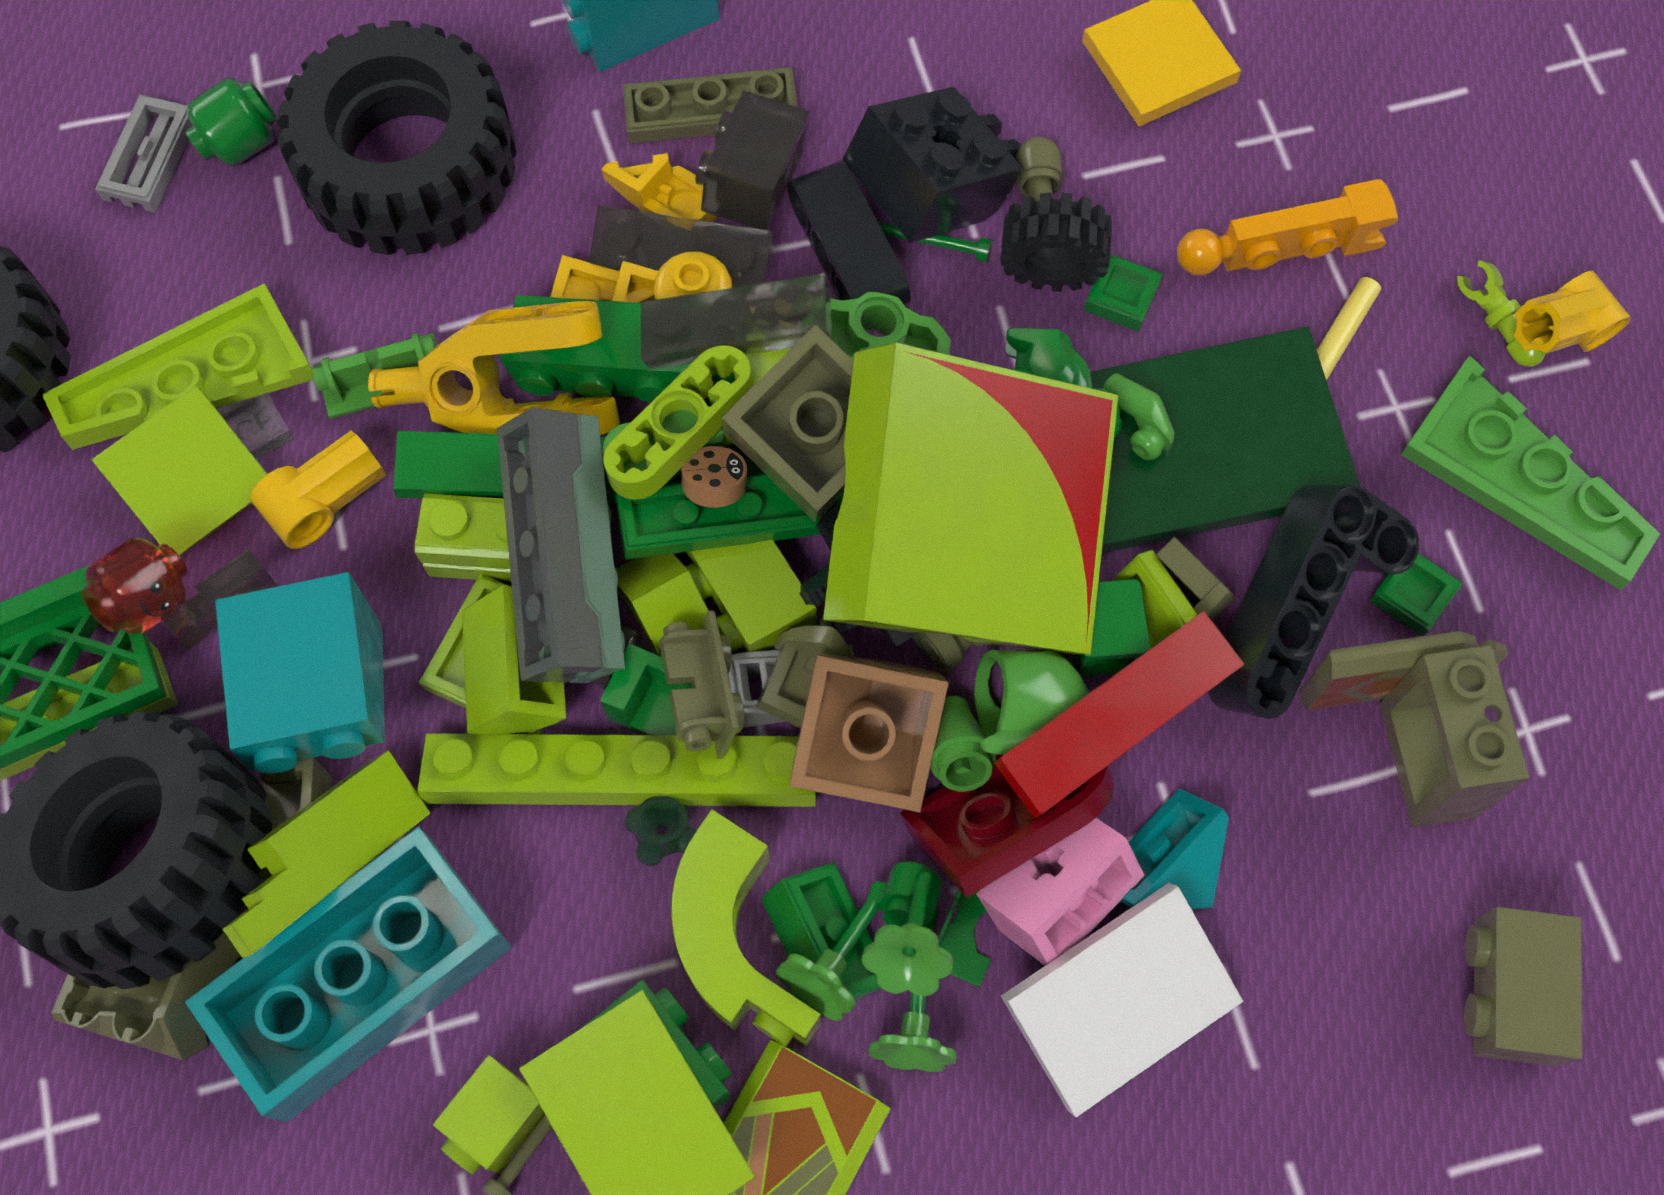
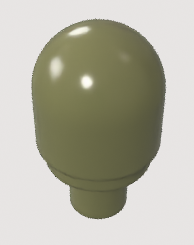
(1041, 167)

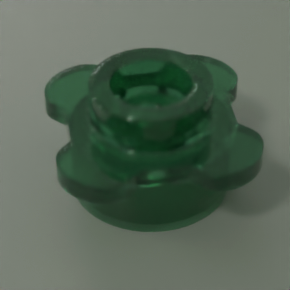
(649, 816)

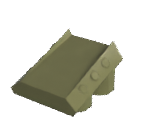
(149, 1014)

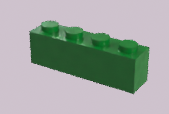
(596, 368)

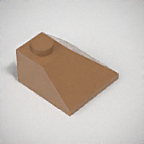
(869, 730)

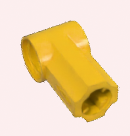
(1576, 314)
(304, 499)

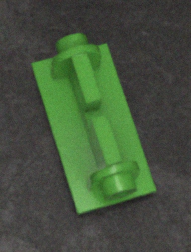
(346, 378)

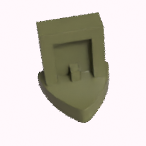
(1212, 594)
(792, 671)

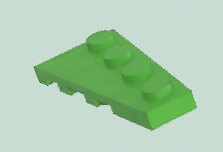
(1510, 467)

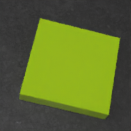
(182, 471)

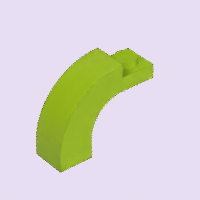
(706, 905)

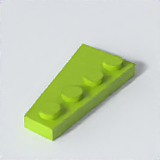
(226, 352)

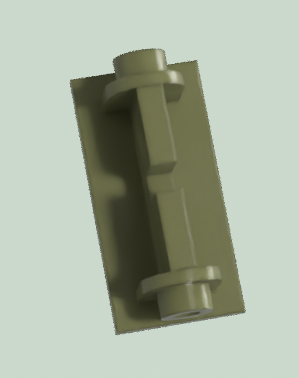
(709, 708)

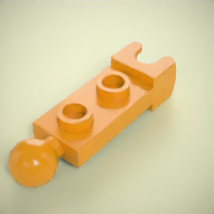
(1296, 231)

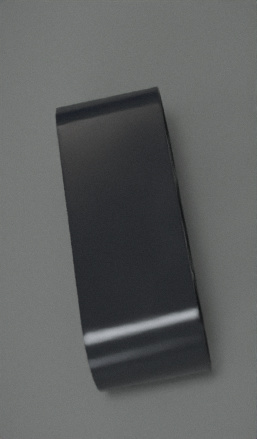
(846, 234)

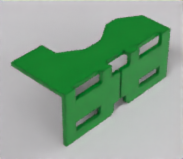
(960, 939)

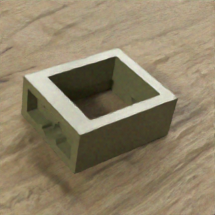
(1444, 708)

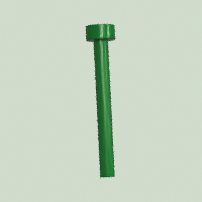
(981, 249)

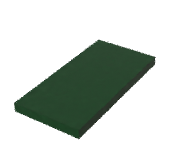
(1247, 435)

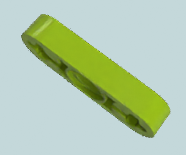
(676, 449)

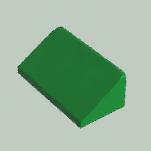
(812, 915)

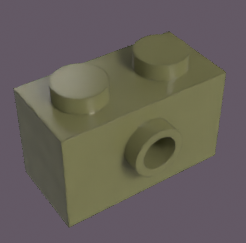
(1525, 987)

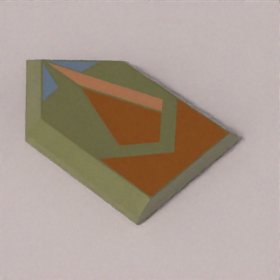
(1375, 669)

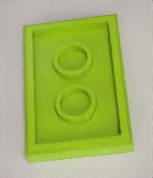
(634, 1109)

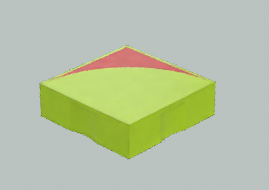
(971, 502)

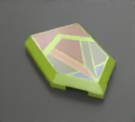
(802, 1126)

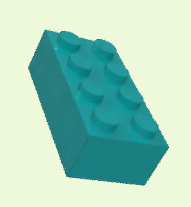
(348, 977)

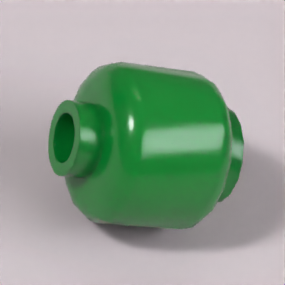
(230, 122)

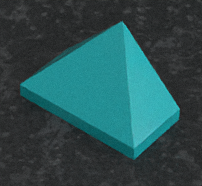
(1180, 848)

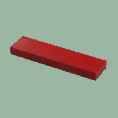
(1118, 714)

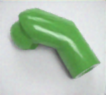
(1150, 415)

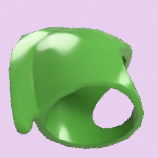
(1034, 693)

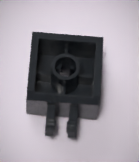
(933, 162)

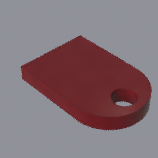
(991, 831)

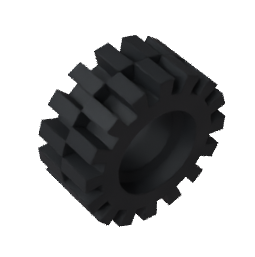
(1056, 242)

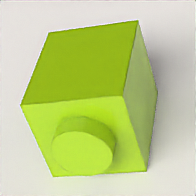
(489, 1118)

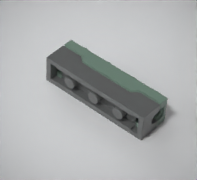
(560, 547)

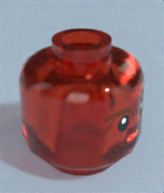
(135, 586)

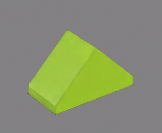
(659, 594)

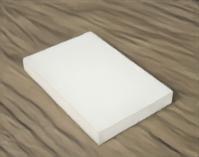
(1122, 999)

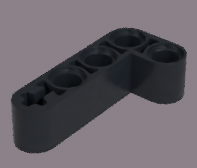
(1299, 585)

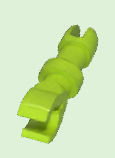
(1500, 312)

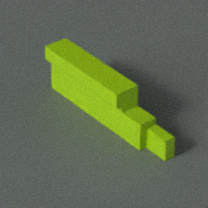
(325, 847)

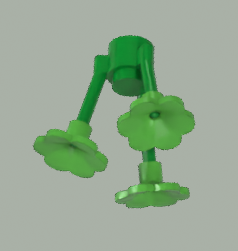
(902, 956)

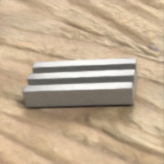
(157, 154)

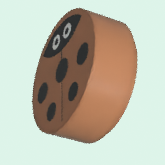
(714, 477)

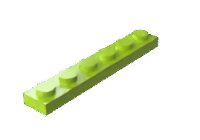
(607, 770)

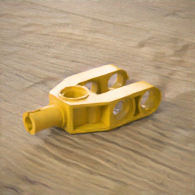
(472, 354)

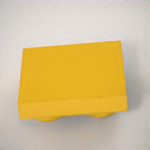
(1160, 57)

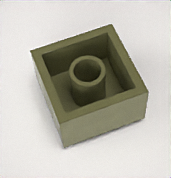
(797, 422)

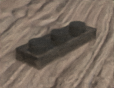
(655, 238)
(743, 317)

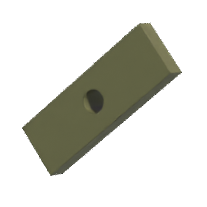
(695, 104)

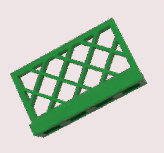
(59, 615)

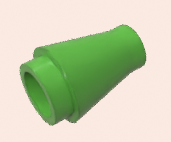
(957, 751)

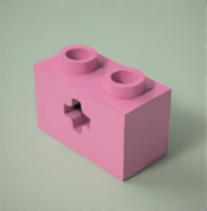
(1063, 891)

